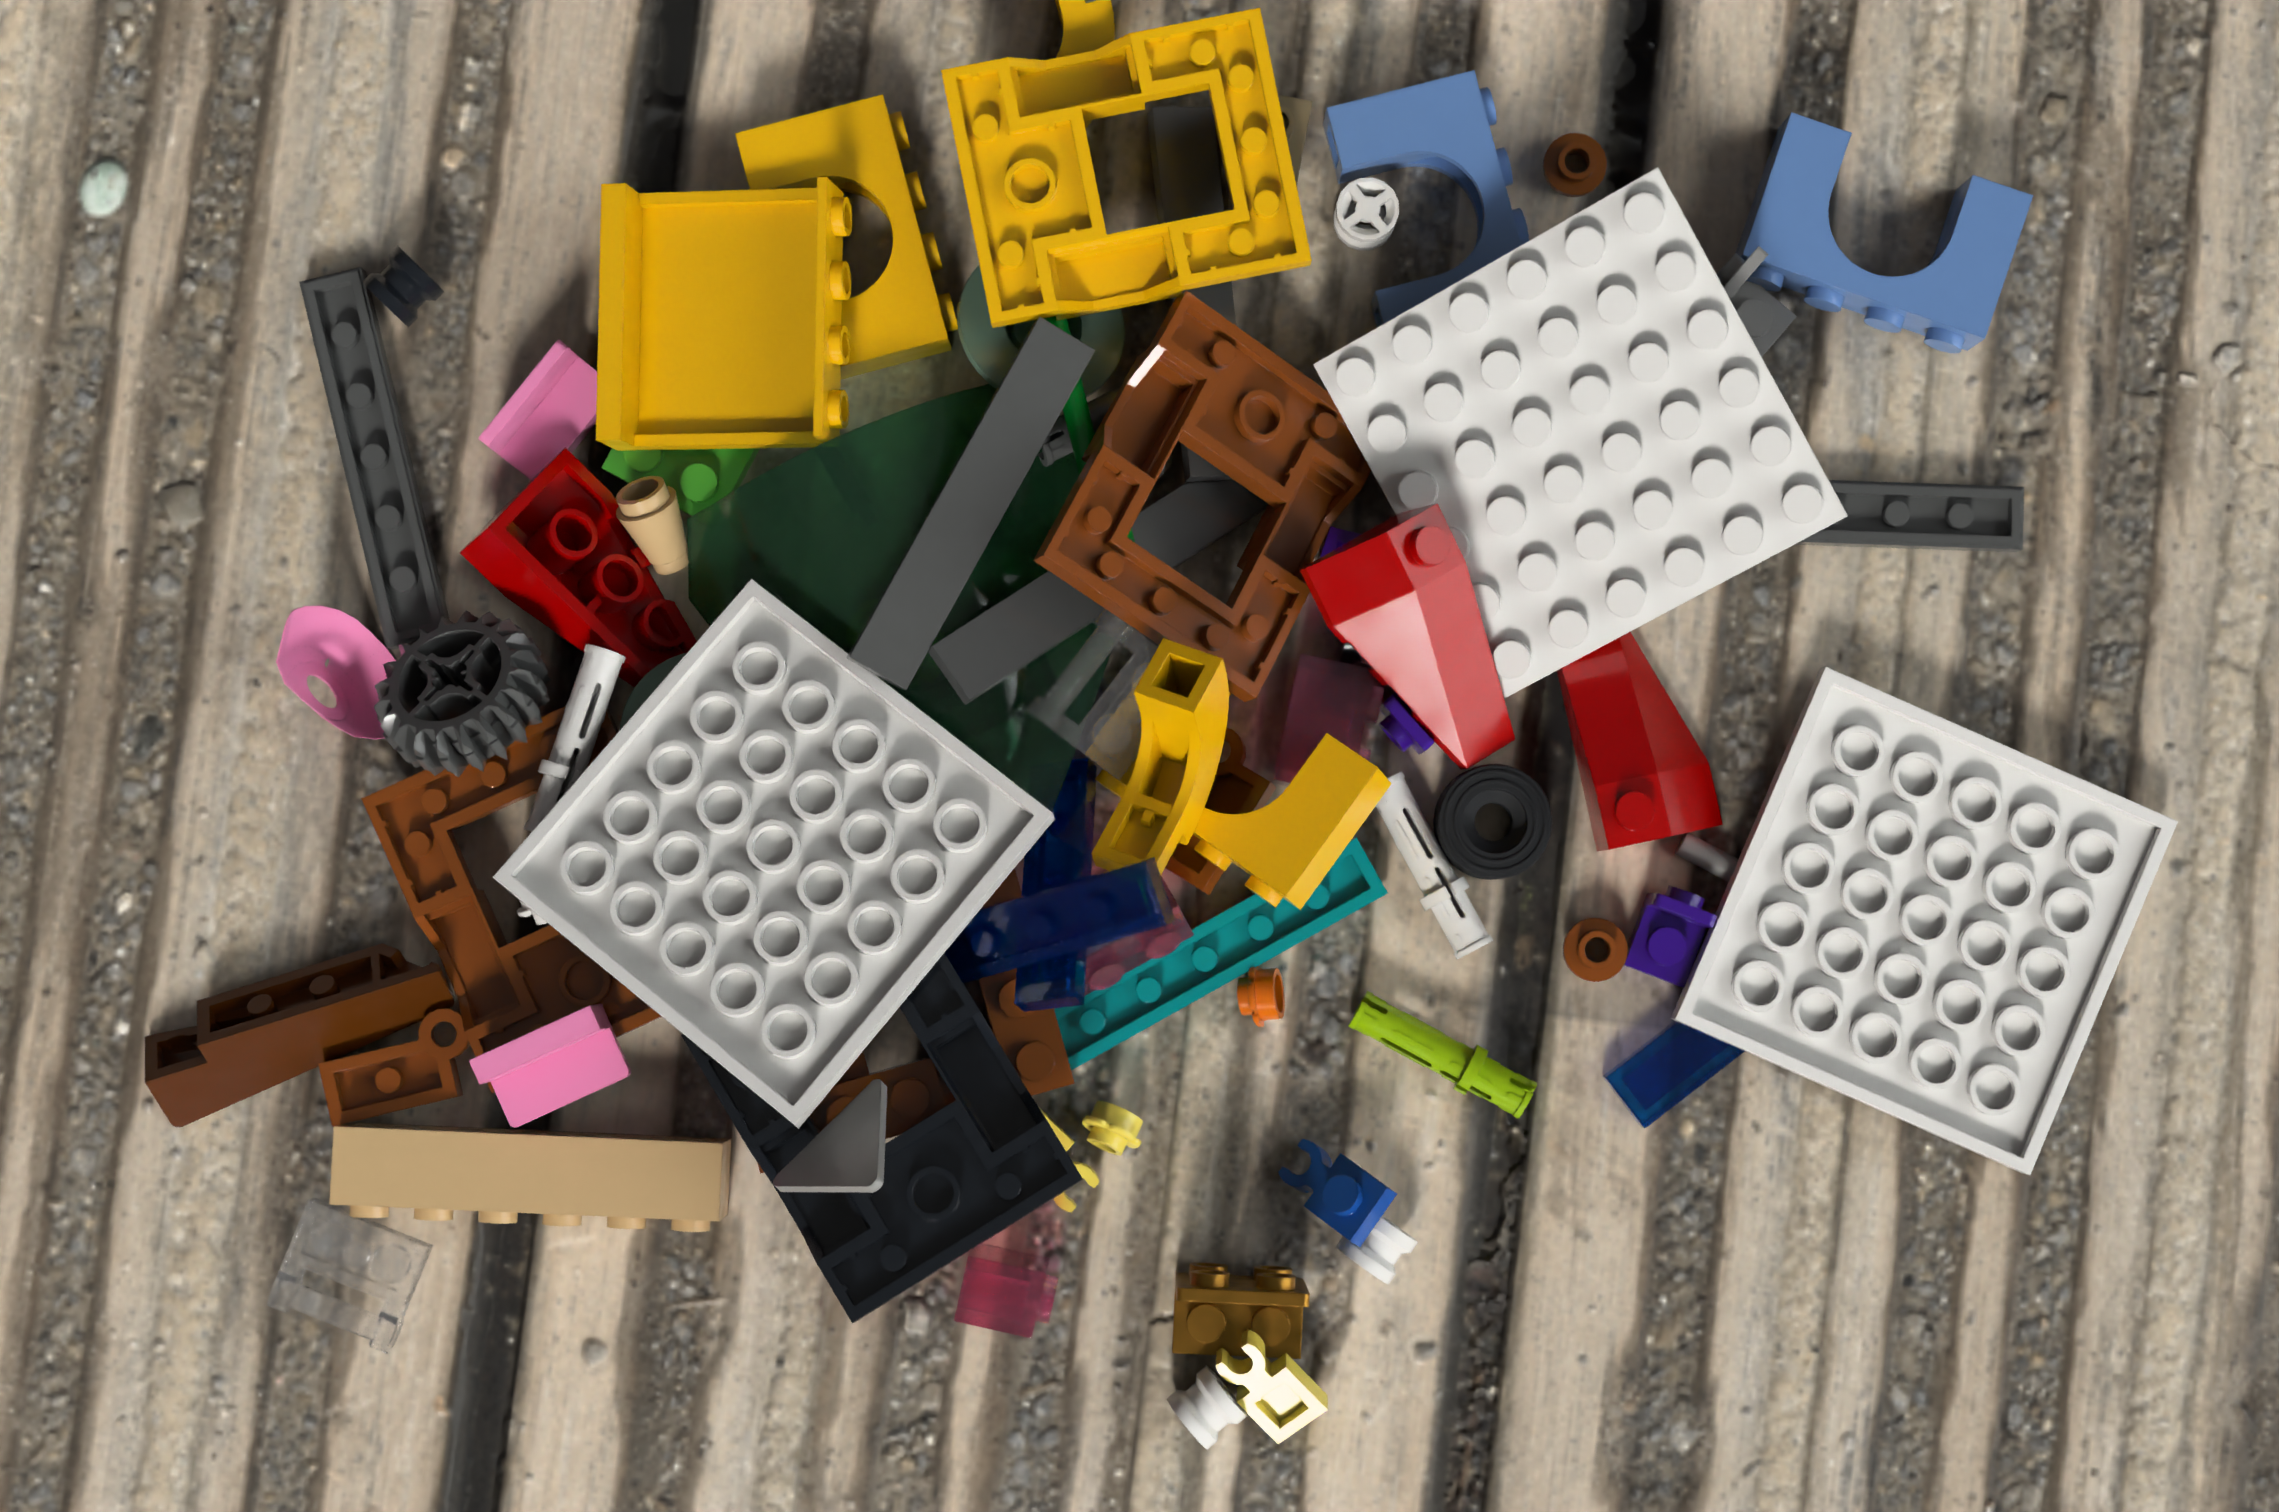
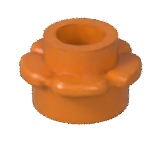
(1261, 995)

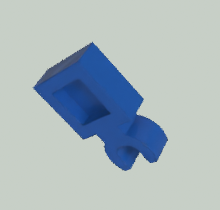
(1342, 1193)

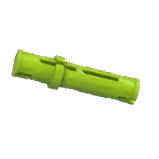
(1451, 1059)

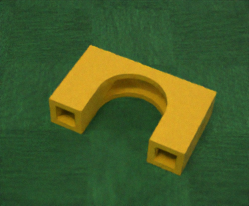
(859, 152)
(1300, 832)

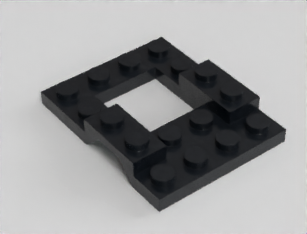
(944, 1179)

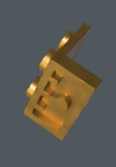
(1218, 1307)

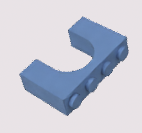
(1441, 129)
(1944, 302)

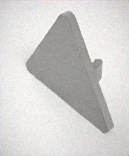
(846, 1152)

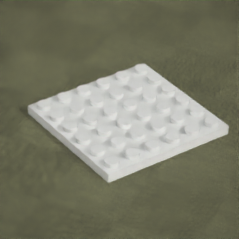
(1585, 430)
(775, 851)
(1924, 920)

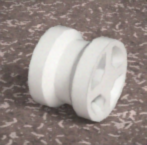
(1375, 204)
(1379, 1249)
(1206, 1407)

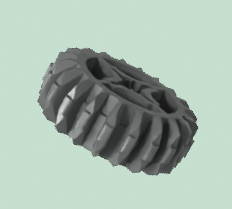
(462, 693)

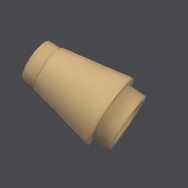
(654, 522)

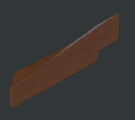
(287, 1027)

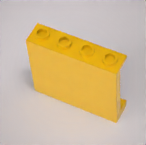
(722, 318)

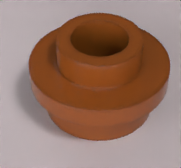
(1564, 180)
(1575, 944)

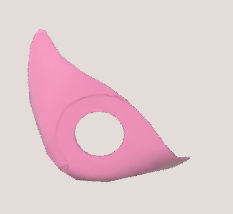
(353, 668)

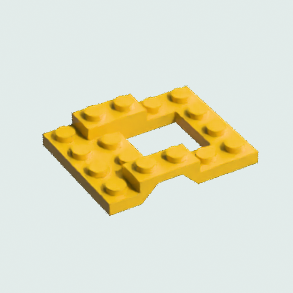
(1037, 189)

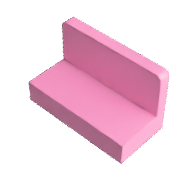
(546, 412)
(553, 1065)

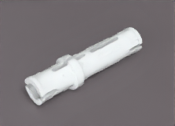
(577, 730)
(1431, 869)

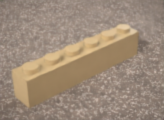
(530, 1173)

